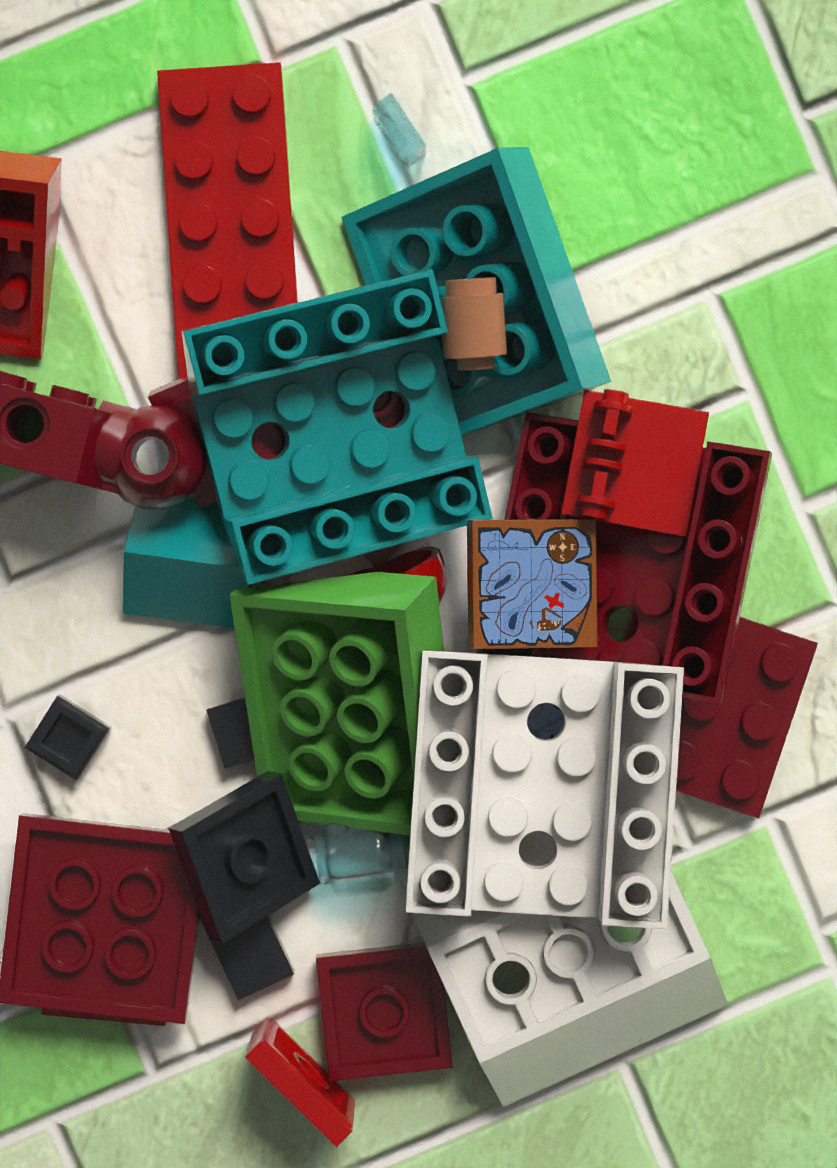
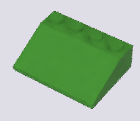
(338, 690)

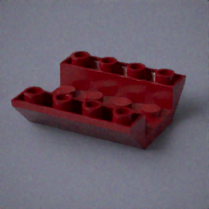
(679, 586)

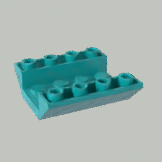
(341, 475)

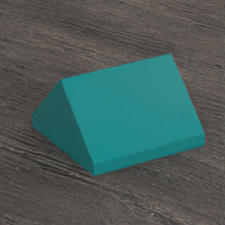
(180, 565)

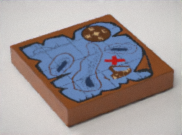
(531, 583)

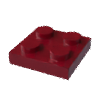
(383, 1012)

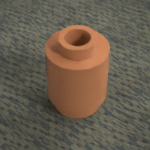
(473, 323)

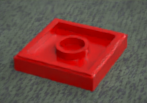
(302, 1080)

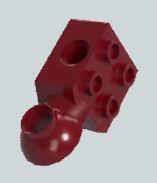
(99, 444)

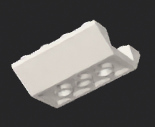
(594, 788)
(583, 987)

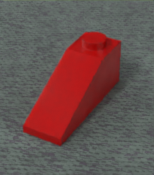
(27, 249)

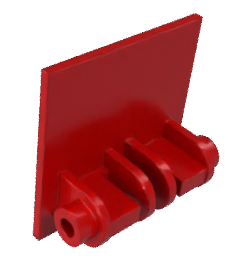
(635, 462)

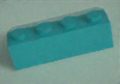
(491, 223)

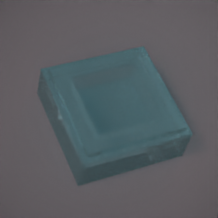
(398, 131)

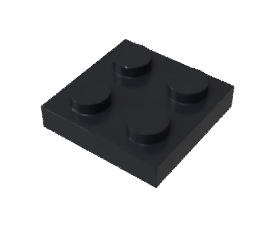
(244, 856)

